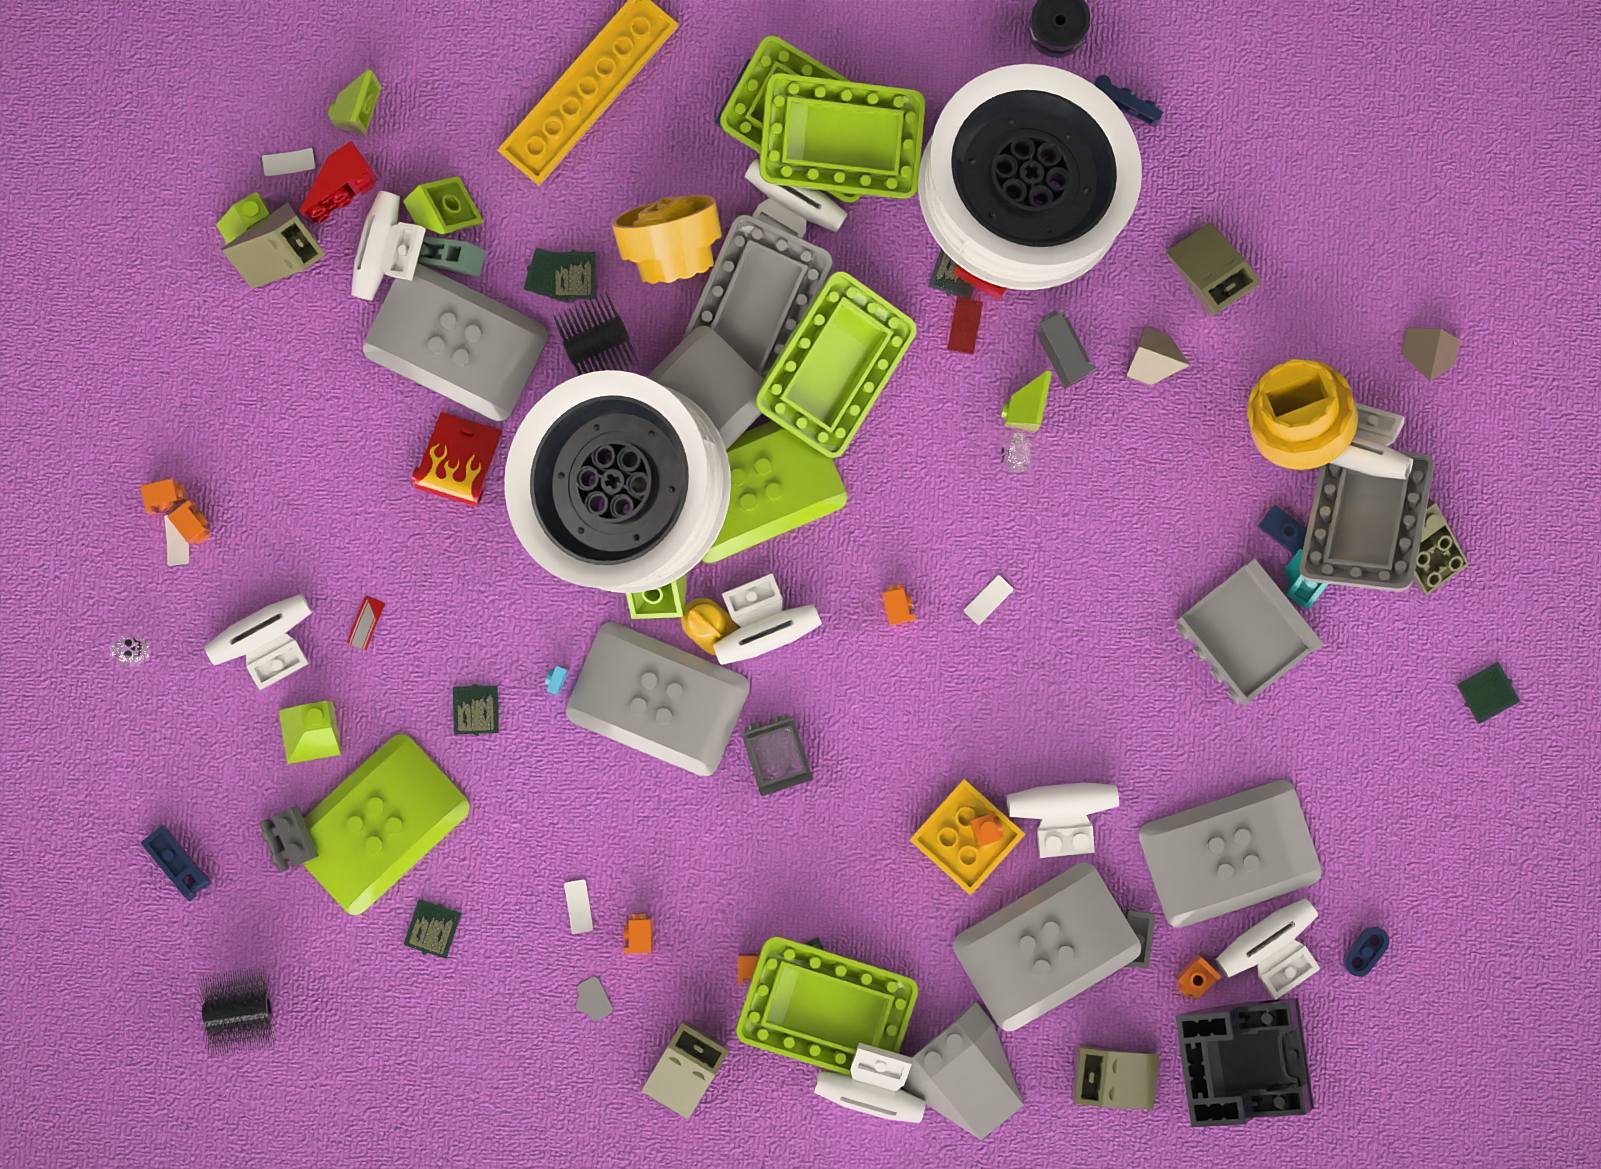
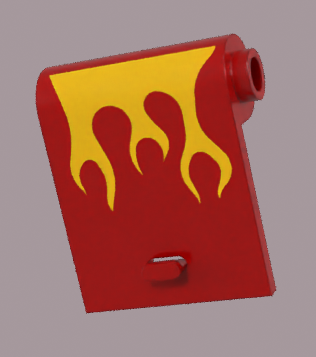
(456, 462)

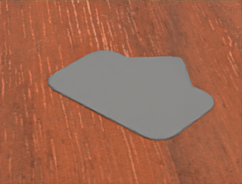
(593, 999)

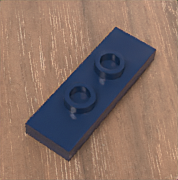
(1283, 529)

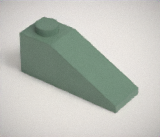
(451, 256)

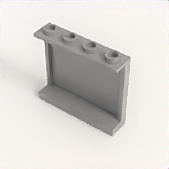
(1247, 632)

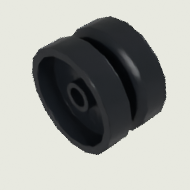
(1060, 39)

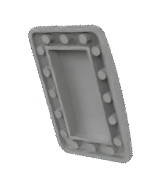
(760, 290)
(456, 342)
(714, 379)
(1367, 527)
(657, 699)
(1230, 853)
(1046, 946)

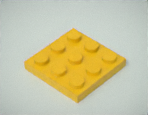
(951, 843)

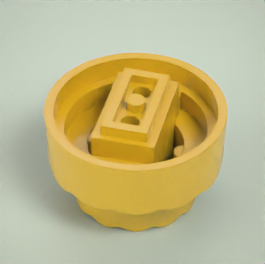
(669, 237)
(1302, 414)

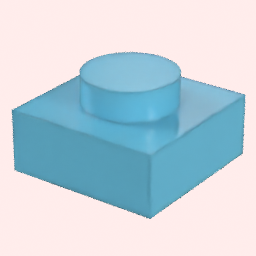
(556, 679)

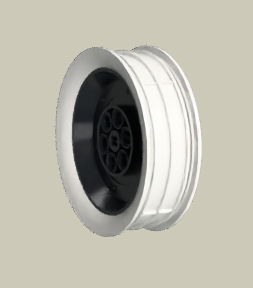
(1041, 115)
(568, 442)

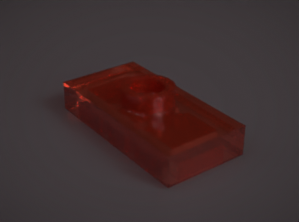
(964, 326)

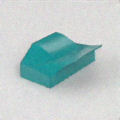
(1298, 588)

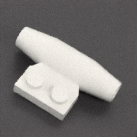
(793, 206)
(385, 247)
(1369, 448)
(762, 622)
(264, 641)
(1063, 814)
(1272, 947)
(873, 1085)

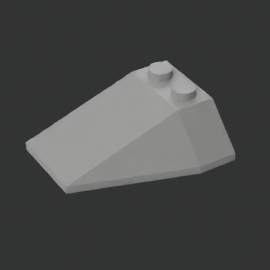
(966, 1074)

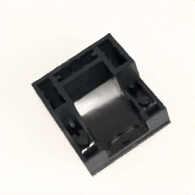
(1244, 1062)

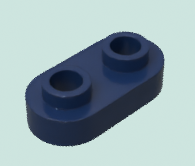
(1367, 953)

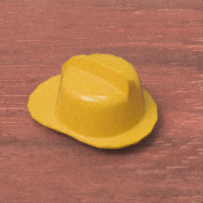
(707, 623)

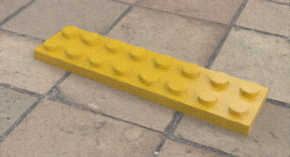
(587, 88)

